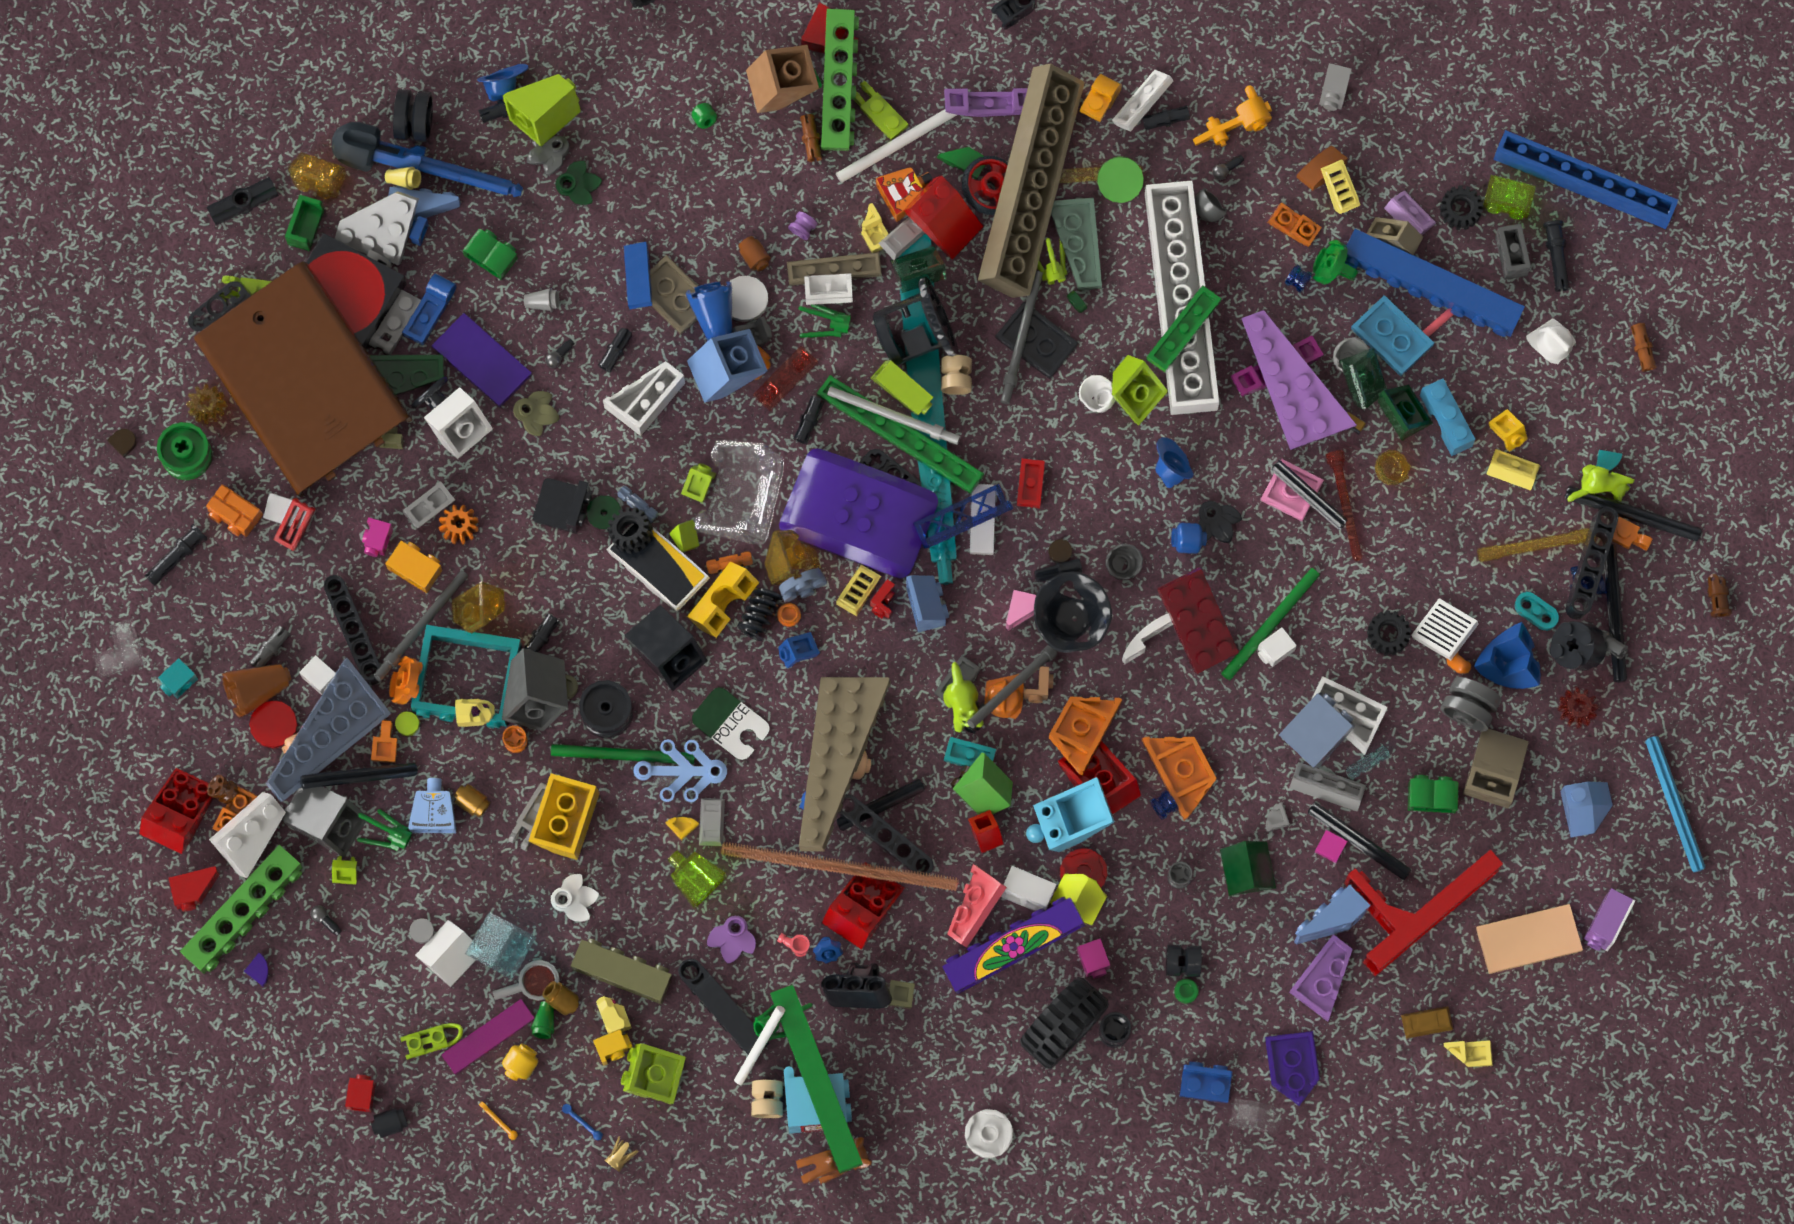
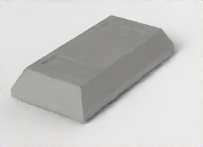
(901, 238)
(711, 822)

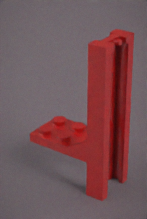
(1407, 928)

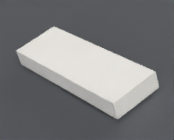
(1142, 100)
(983, 534)

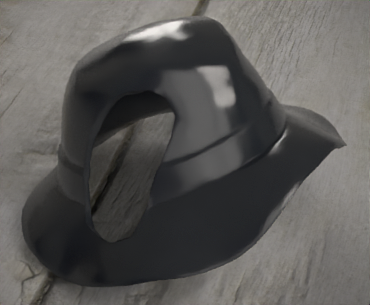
(1055, 611)

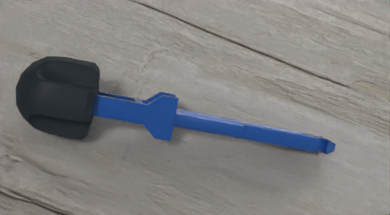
(360, 146)

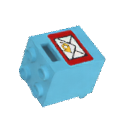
(799, 1105)

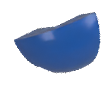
(1510, 659)

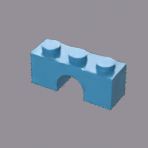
(1453, 425)

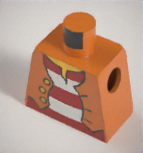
(900, 189)

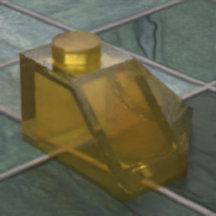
(788, 557)
(478, 606)

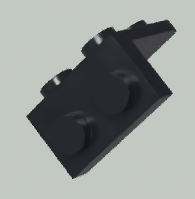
(562, 505)

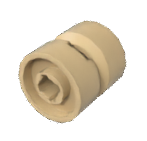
(956, 375)
(767, 1107)

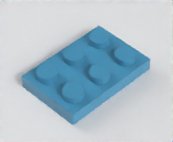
(1392, 335)

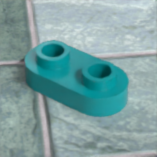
(1538, 609)

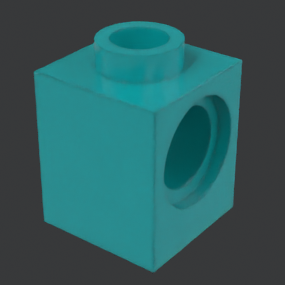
(177, 679)

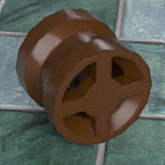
(222, 789)

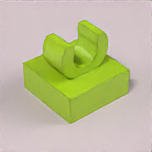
(344, 871)

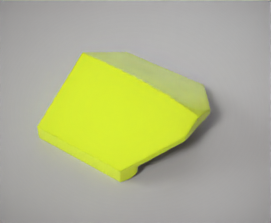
(1085, 894)

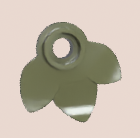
(539, 412)

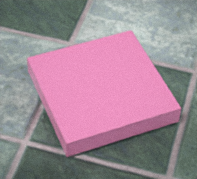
(1284, 498)

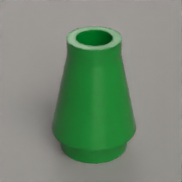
(544, 1022)

